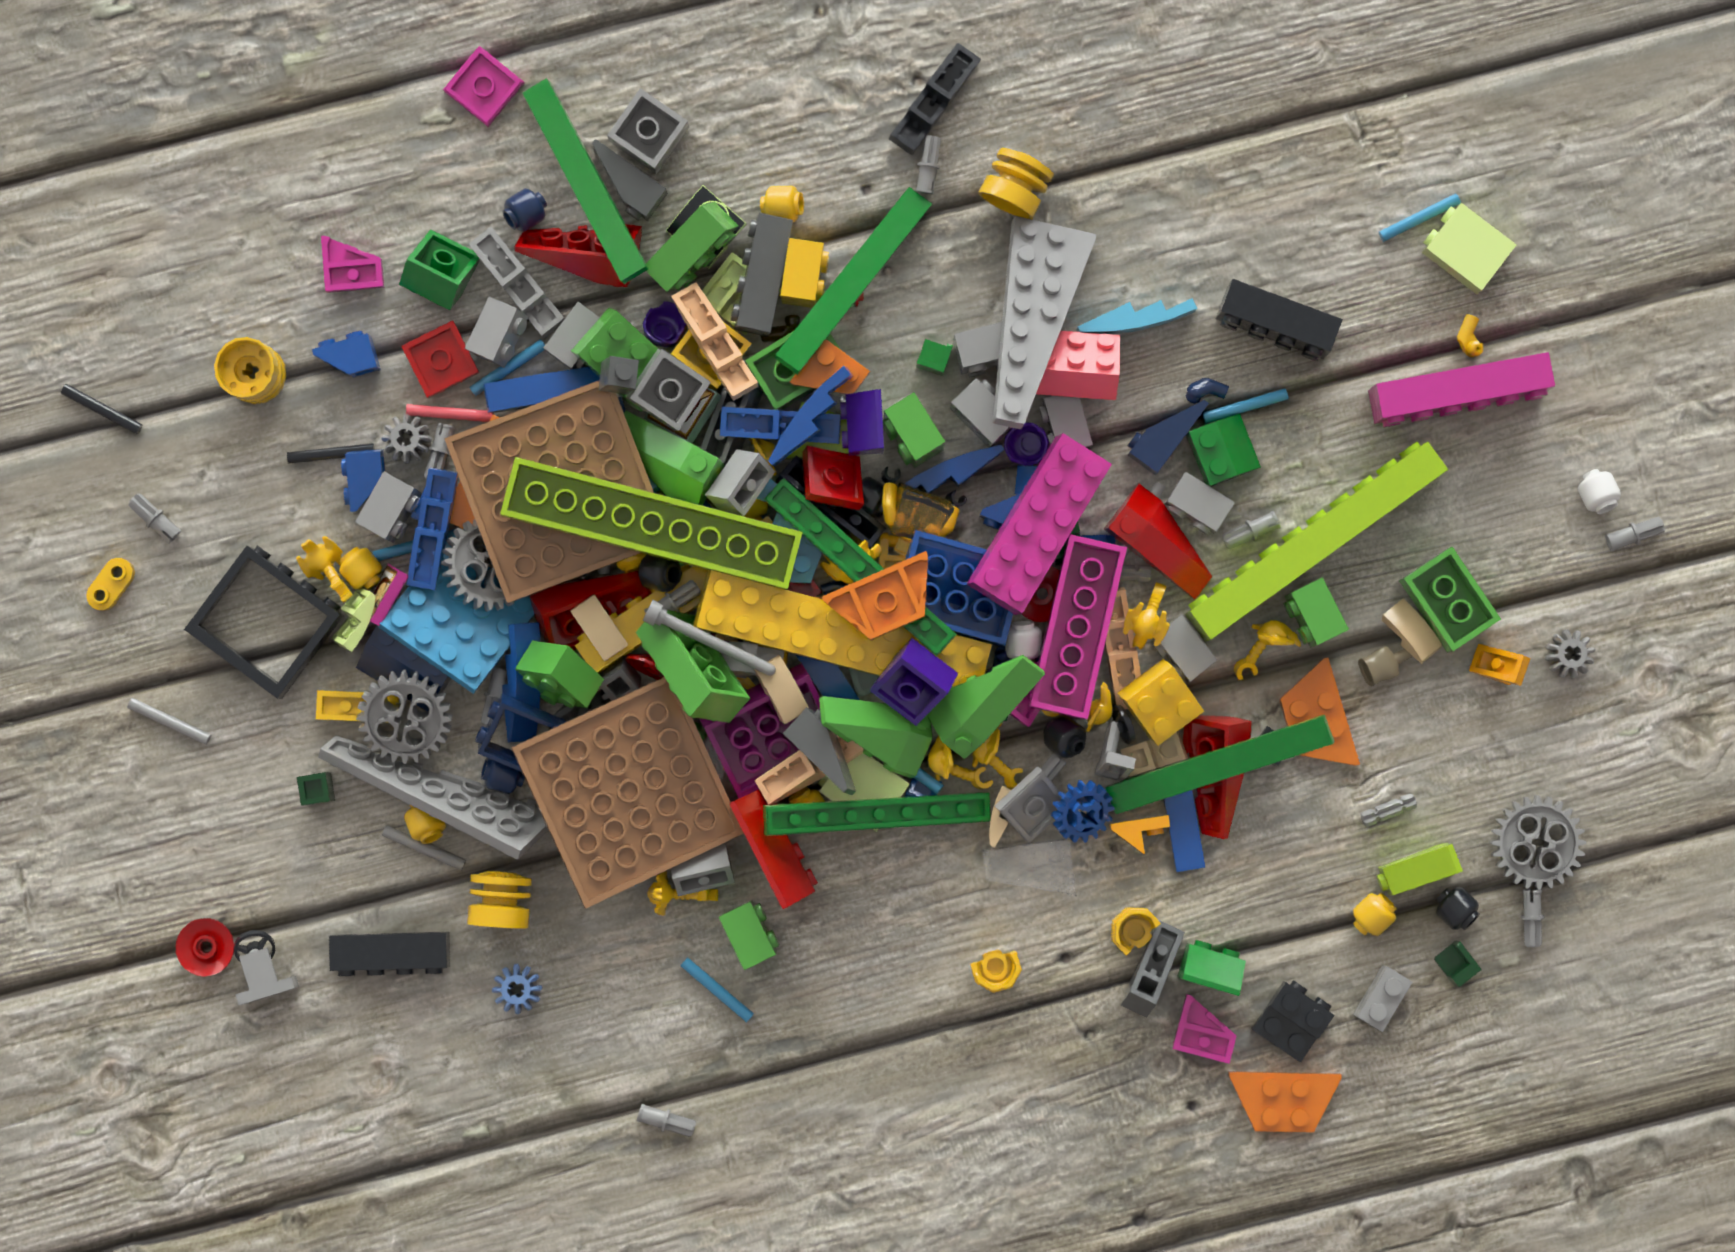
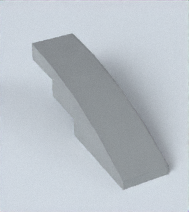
(517, 282)

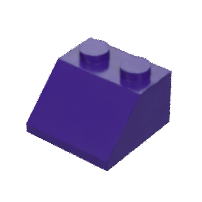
(864, 423)
(914, 682)

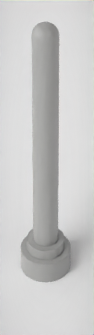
(658, 615)

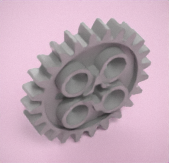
(463, 556)
(429, 724)
(1511, 835)

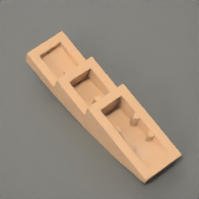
(714, 341)
(1120, 653)
(797, 773)

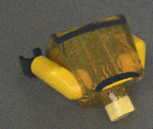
(914, 509)

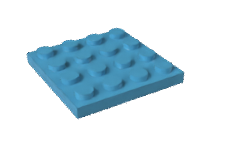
(454, 635)

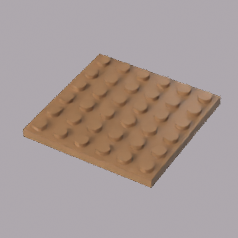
(572, 432)
(627, 791)

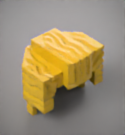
(1132, 928)
(996, 970)

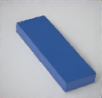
(1184, 832)

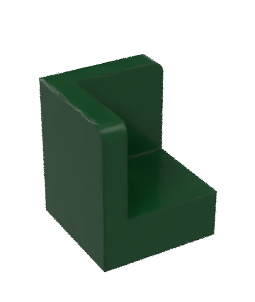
(315, 788)
(1457, 963)

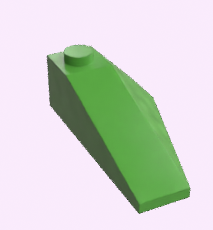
(673, 463)
(982, 703)
(879, 732)

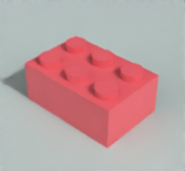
(1083, 366)

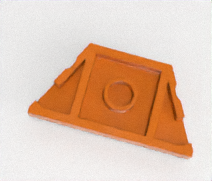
(884, 598)
(1316, 696)
(1284, 1098)

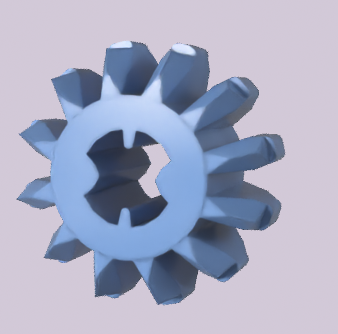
(518, 978)

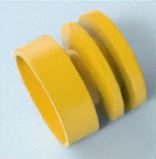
(1018, 179)
(237, 361)
(499, 900)

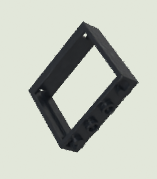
(304, 589)

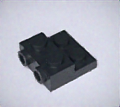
(1293, 1020)

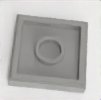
(1030, 804)

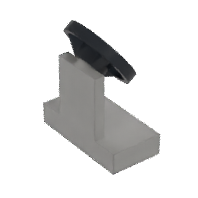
(1112, 764)
(259, 969)

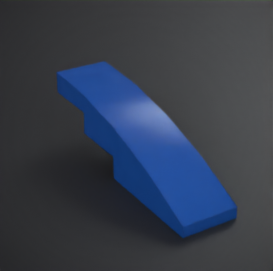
(533, 389)
(772, 424)
(803, 424)
(957, 469)
(432, 528)
(517, 726)

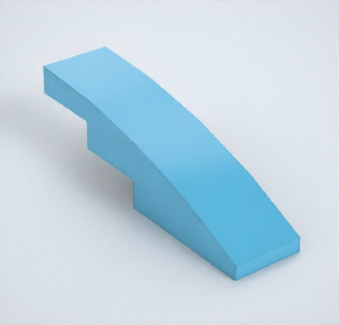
(1126, 320)

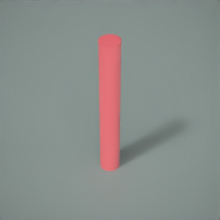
(448, 413)

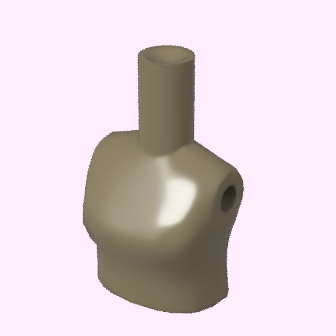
(1382, 665)

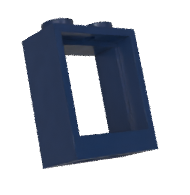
(499, 753)

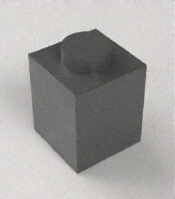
(618, 375)

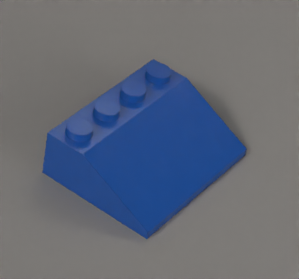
(949, 596)

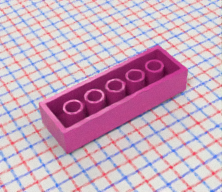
(1461, 388)
(1039, 524)
(1078, 626)

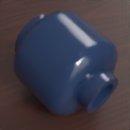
(524, 210)
(501, 777)

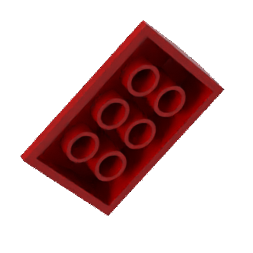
(774, 853)

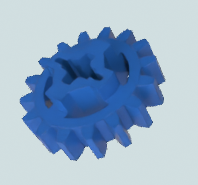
(1088, 798)

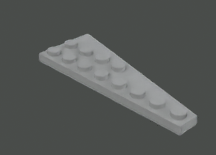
(1039, 289)
(458, 801)

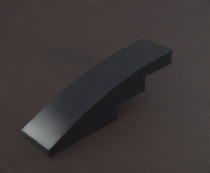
(934, 98)

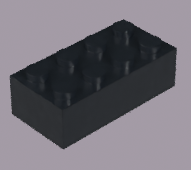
(1278, 319)

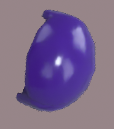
(664, 325)
(1026, 444)

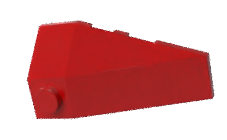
(574, 252)
(1155, 537)
(554, 604)
(1216, 800)

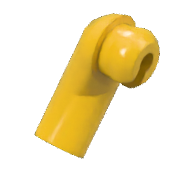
(1467, 339)

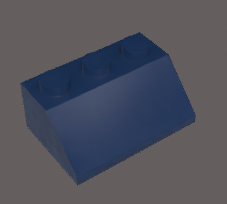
(386, 654)

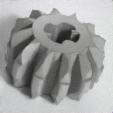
(416, 440)
(1569, 642)

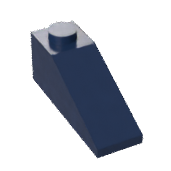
(1160, 440)

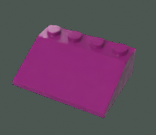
(755, 736)

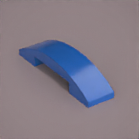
(828, 678)

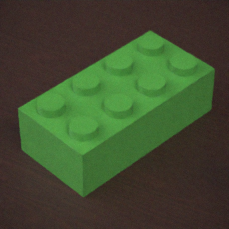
(694, 671)

